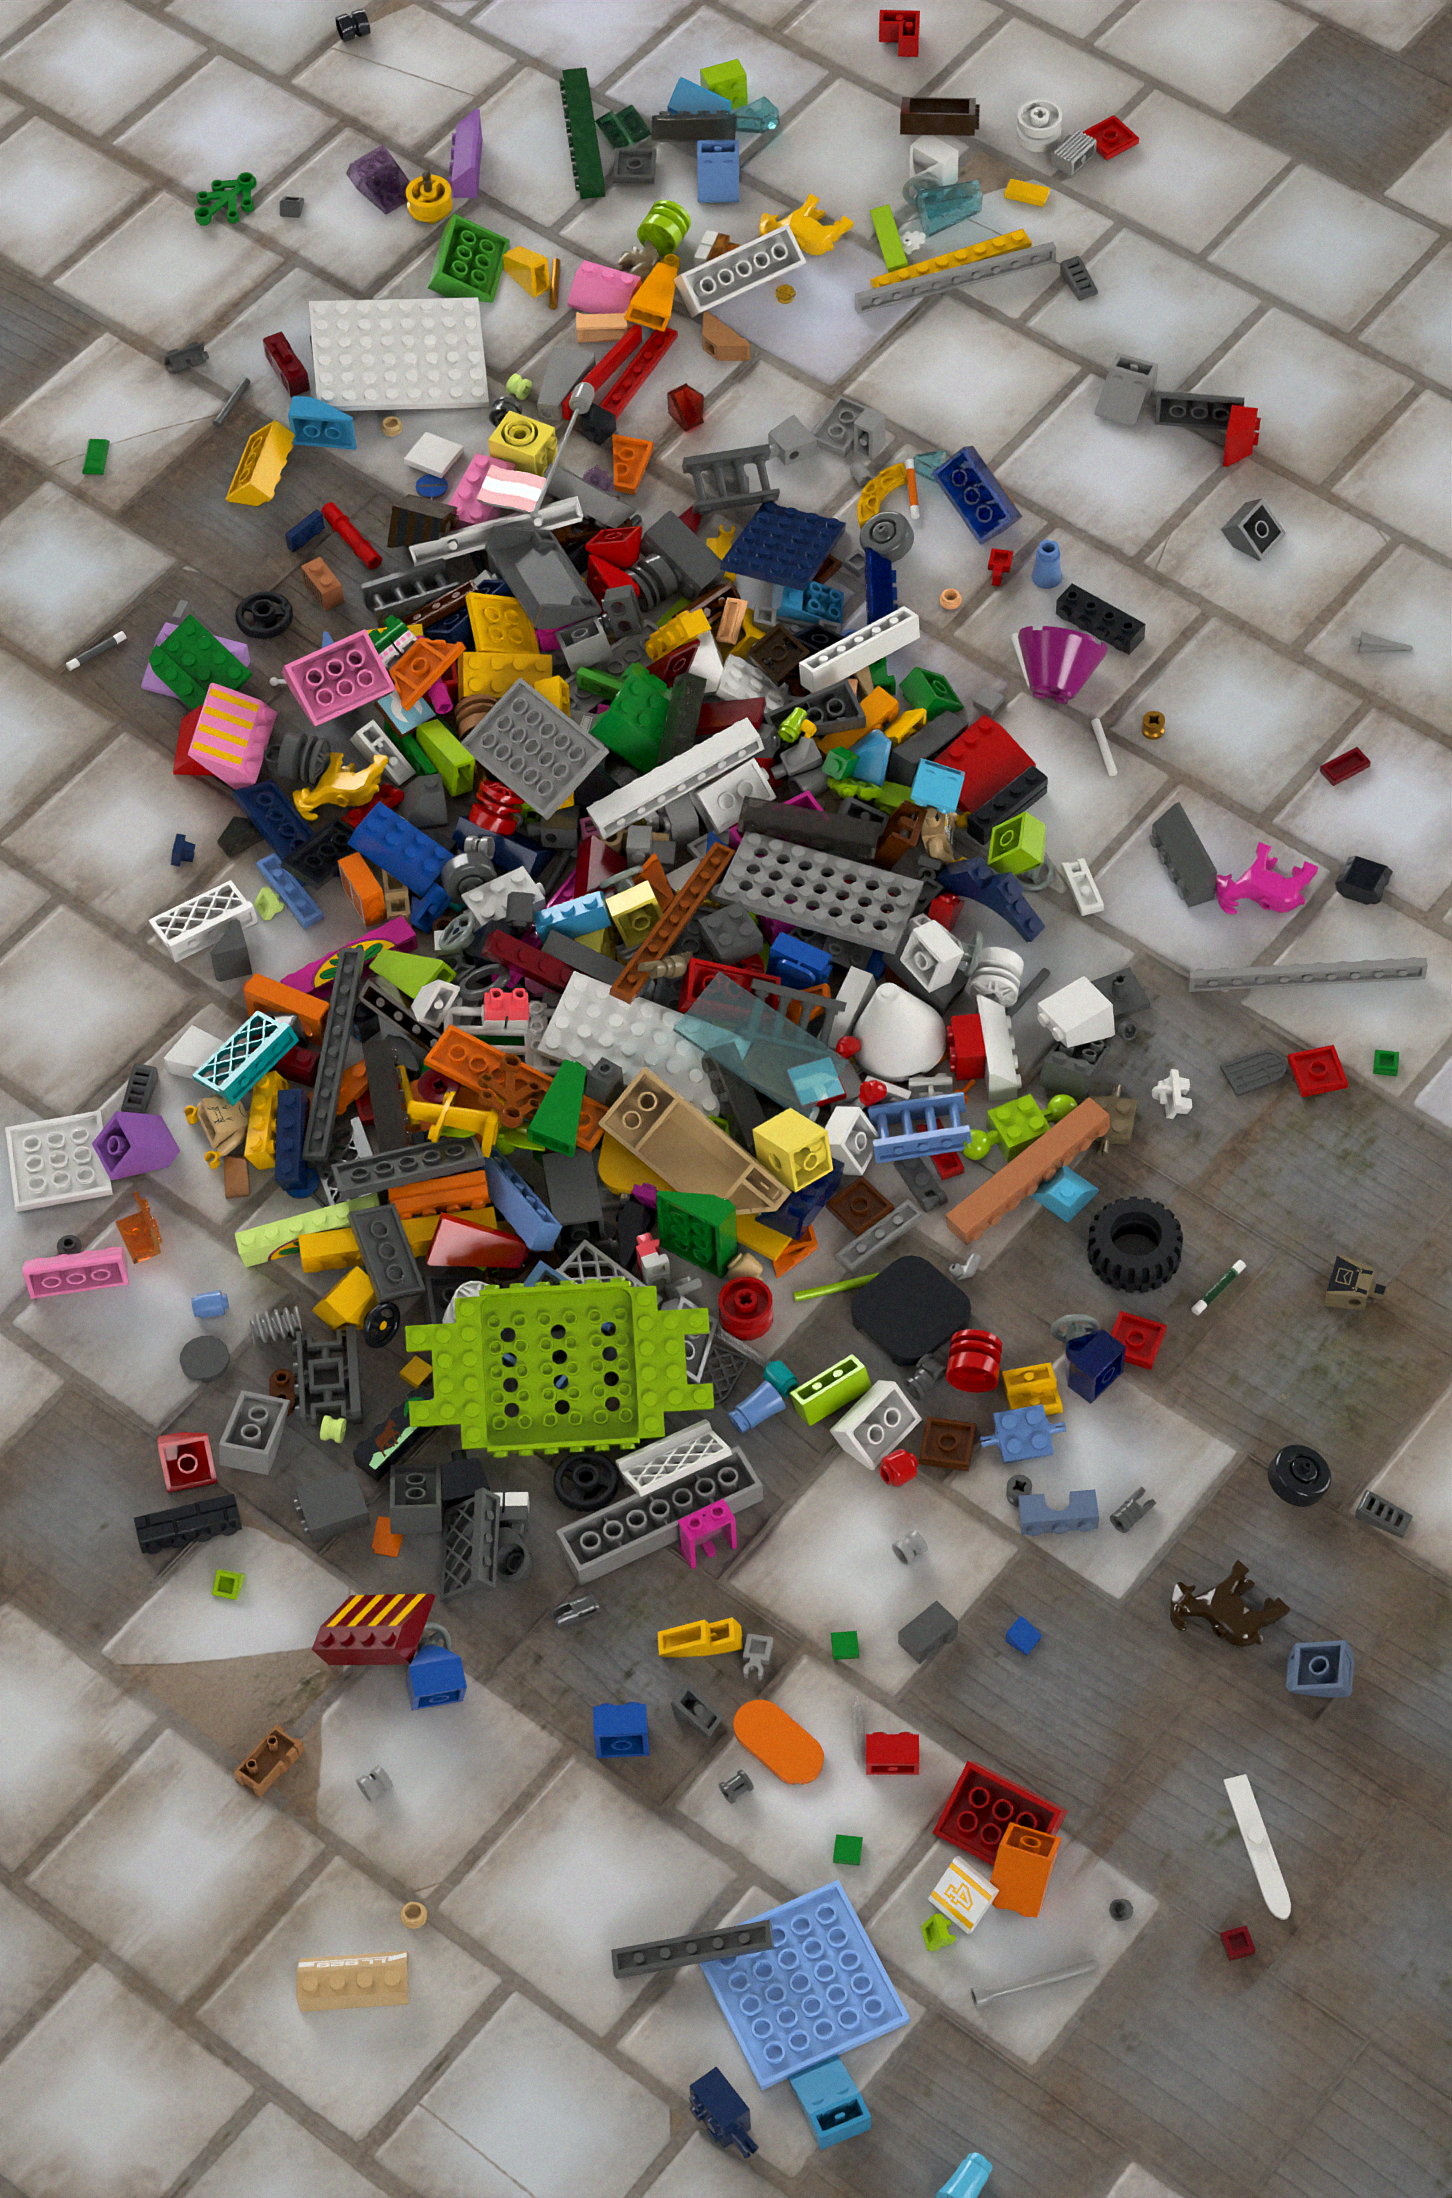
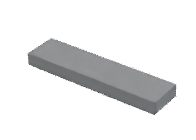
(879, 1236)

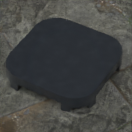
(910, 1309)

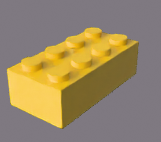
(497, 672)

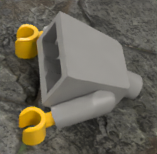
(802, 756)

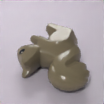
(641, 260)

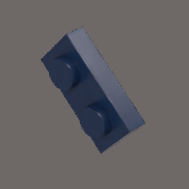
(305, 530)

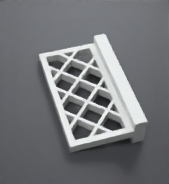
(209, 930)
(604, 1261)
(662, 1455)

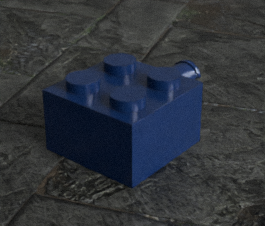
(722, 2111)

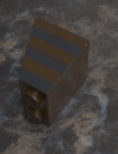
(420, 521)

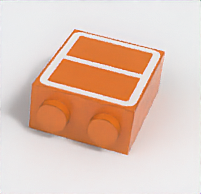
(362, 889)

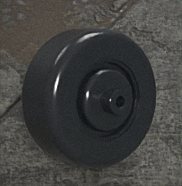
(1299, 1475)

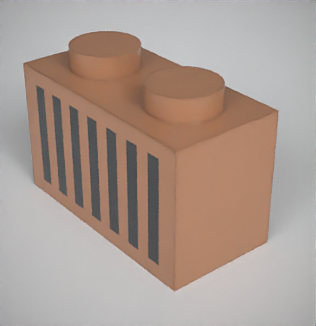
(322, 584)

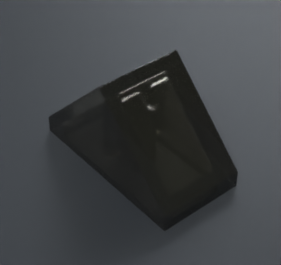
(239, 836)

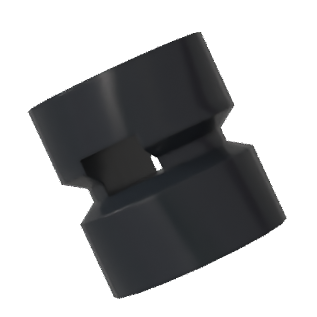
(352, 25)

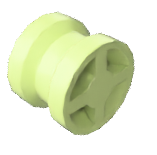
(518, 386)
(333, 1429)

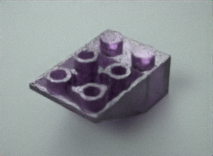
(379, 179)

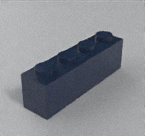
(290, 1138)

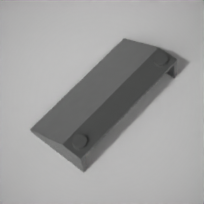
(541, 576)

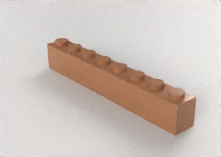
(1028, 1171)

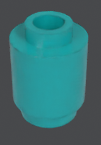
(780, 1378)

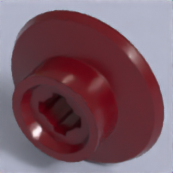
(431, 1081)

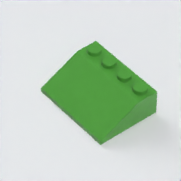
(468, 261)

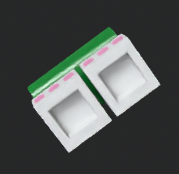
(395, 636)

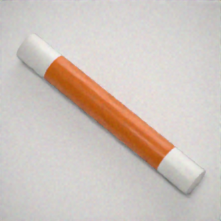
(912, 488)

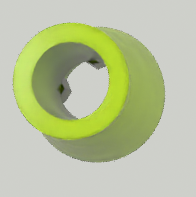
(790, 728)

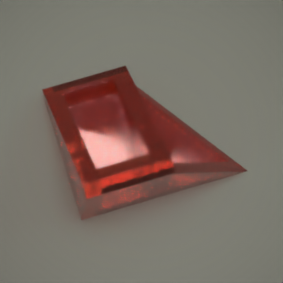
(686, 406)

